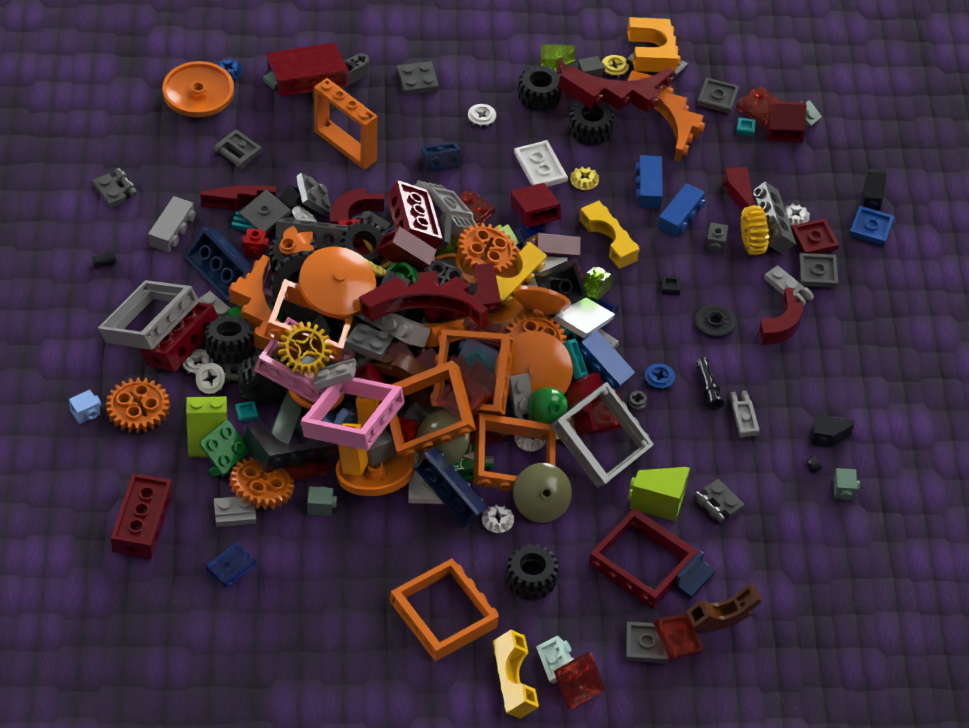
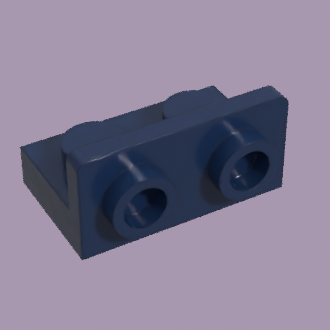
(442, 156)

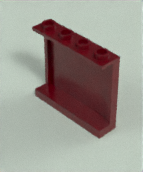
(305, 67)

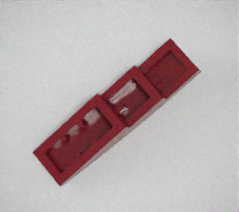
(231, 197)

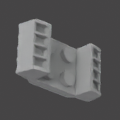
(450, 202)

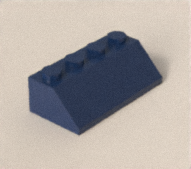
(217, 260)
(449, 486)

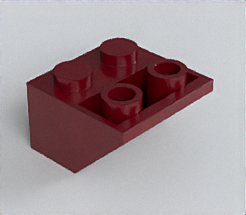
(786, 121)

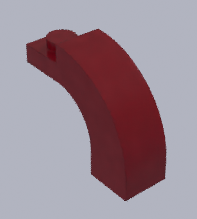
(355, 202)
(782, 327)
(577, 391)

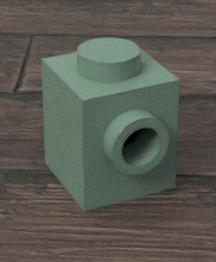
(845, 484)
(321, 501)

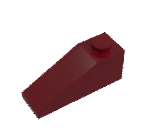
(738, 186)

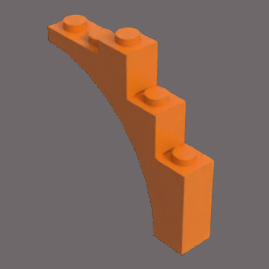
(676, 111)
(250, 296)

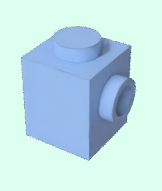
(85, 406)

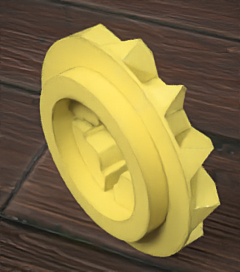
(619, 62)
(584, 184)
(378, 271)

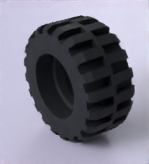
(286, 270)

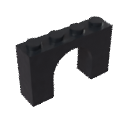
(276, 454)

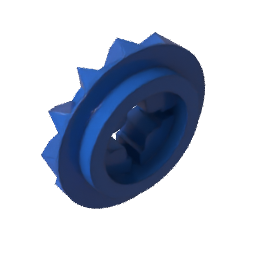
(236, 70)
(654, 371)

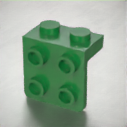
(224, 448)

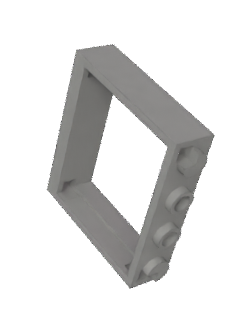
(182, 302)
(581, 452)

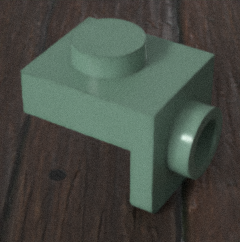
(812, 114)

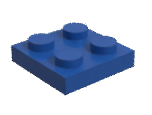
(871, 225)

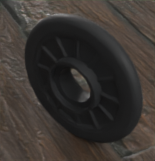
(724, 315)

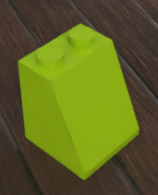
(203, 417)
(659, 491)

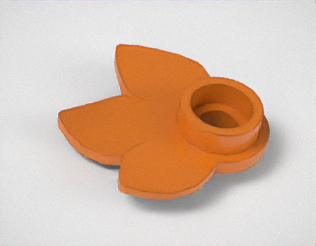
(296, 241)

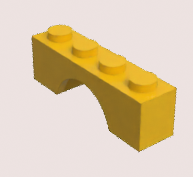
(598, 219)
(527, 262)
(510, 652)

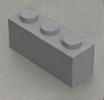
(171, 224)

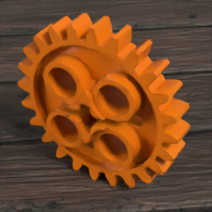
(473, 244)
(534, 324)
(150, 398)
(260, 486)

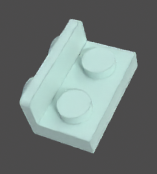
(553, 655)

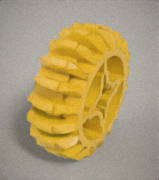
(754, 230)
(297, 343)

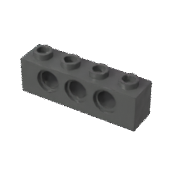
(779, 229)
(321, 230)

